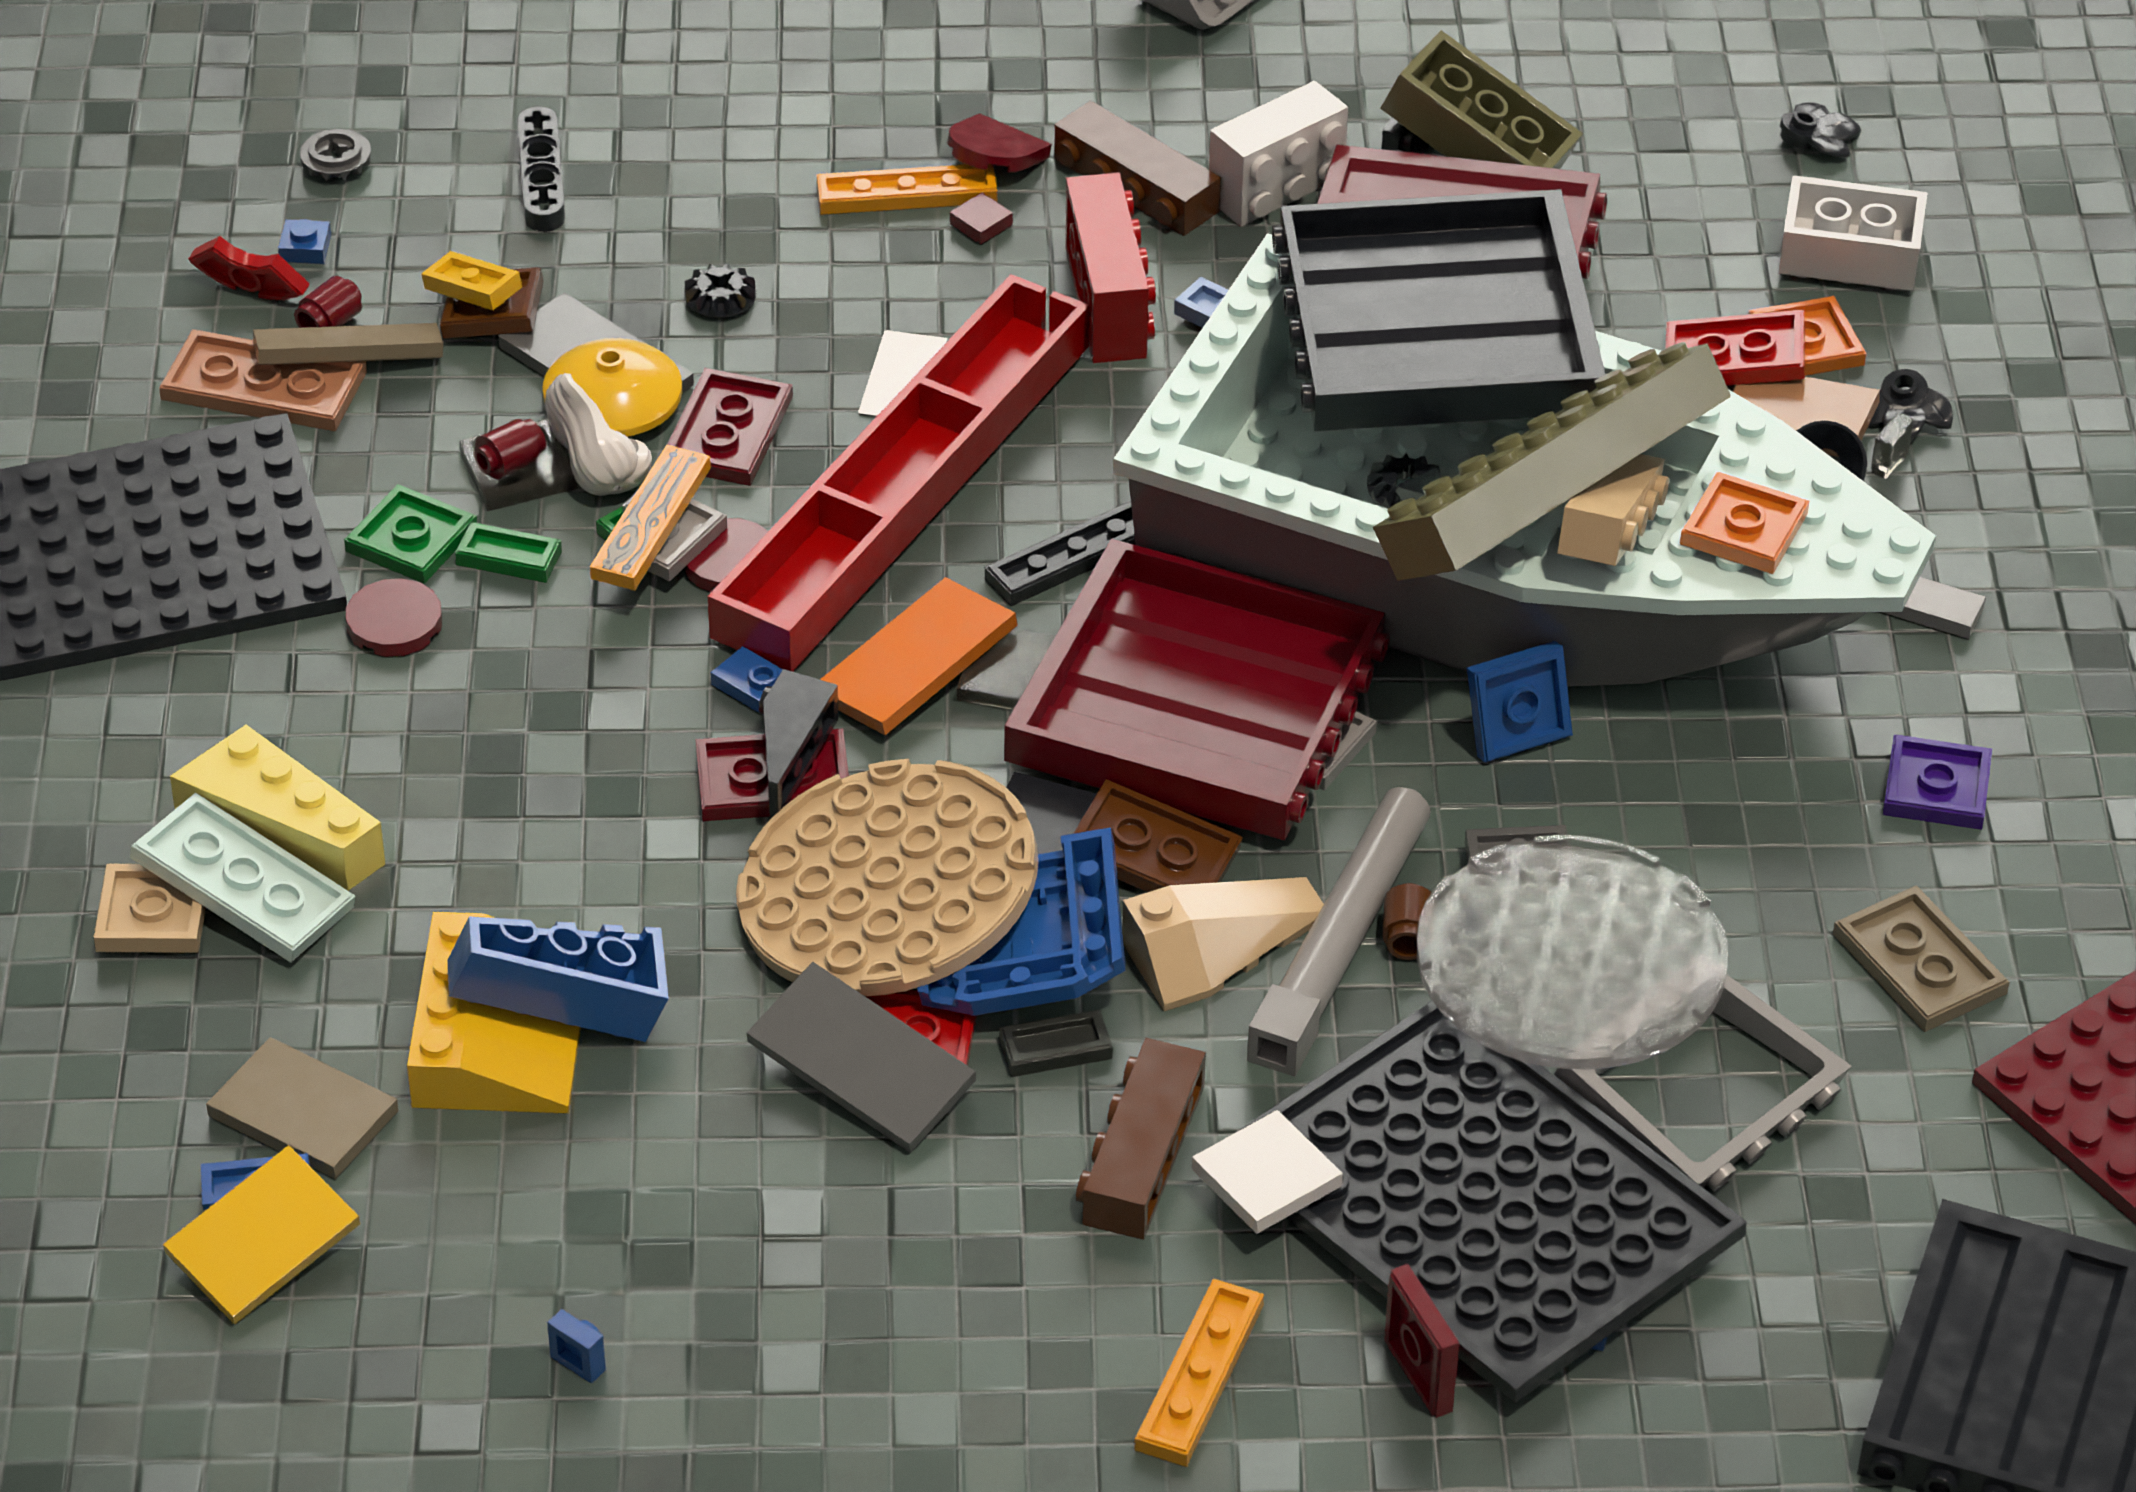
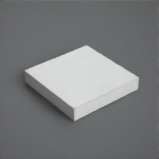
(1267, 1171)

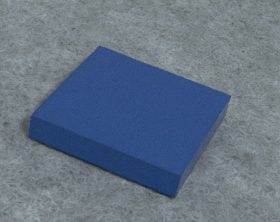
(1519, 701)

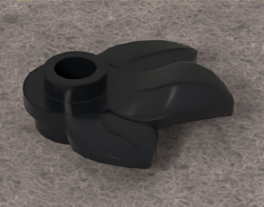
(1814, 126)
(1918, 402)

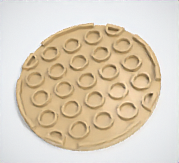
(889, 875)

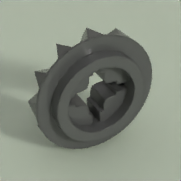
(347, 144)

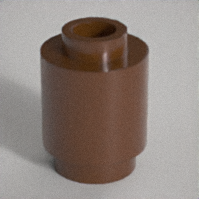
(1401, 918)

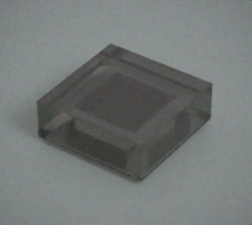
(1891, 445)

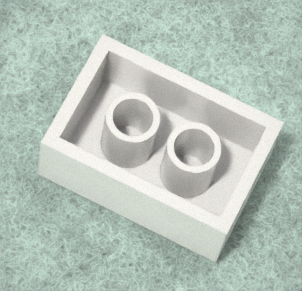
(1277, 151)
(1853, 233)

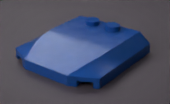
(1060, 943)

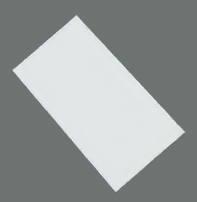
(896, 363)

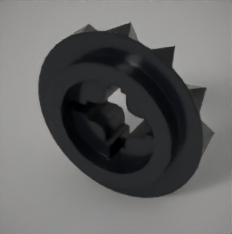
(721, 301)
(1384, 476)

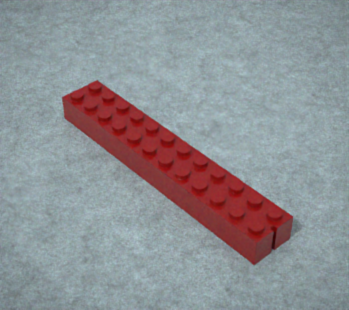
(897, 474)

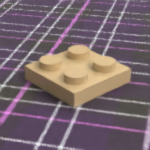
(145, 914)

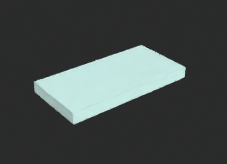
(242, 877)

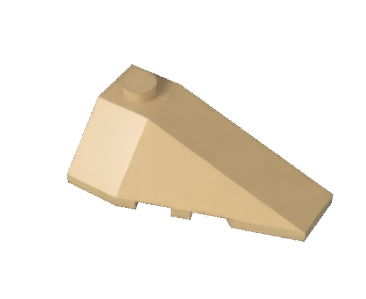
(1204, 933)

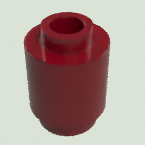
(329, 304)
(509, 448)

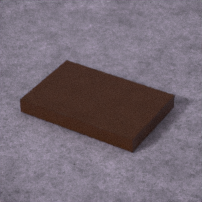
(1158, 842)

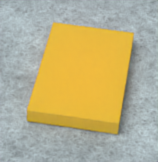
(261, 1234)

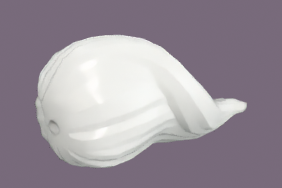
(599, 456)

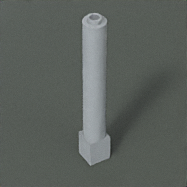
(1291, 1012)

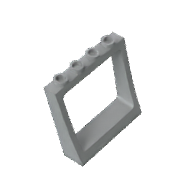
(1773, 1030)

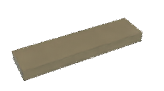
(347, 343)

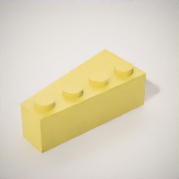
(285, 805)

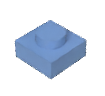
(1199, 301)

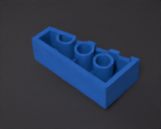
(563, 973)

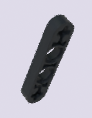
(541, 168)

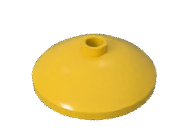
(626, 380)

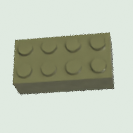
(1475, 110)

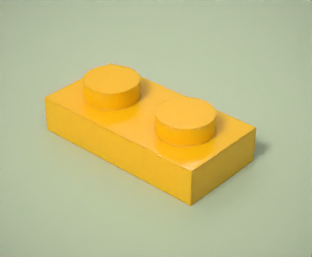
(471, 280)

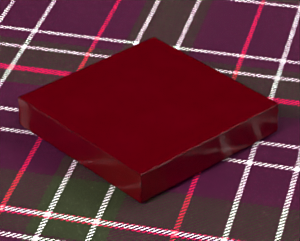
(1421, 1341)

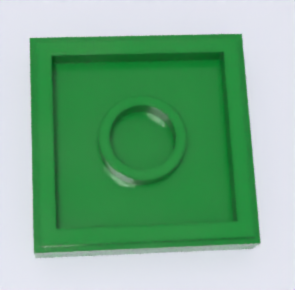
(409, 533)

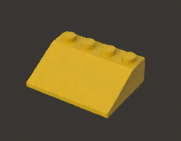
(480, 1053)

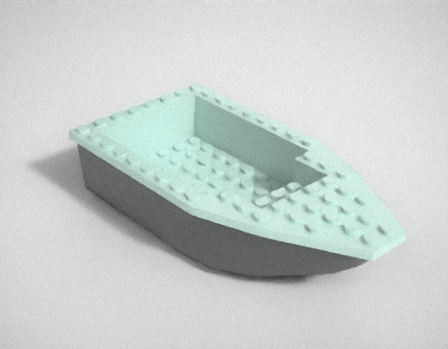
(1246, 485)

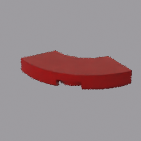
(248, 271)

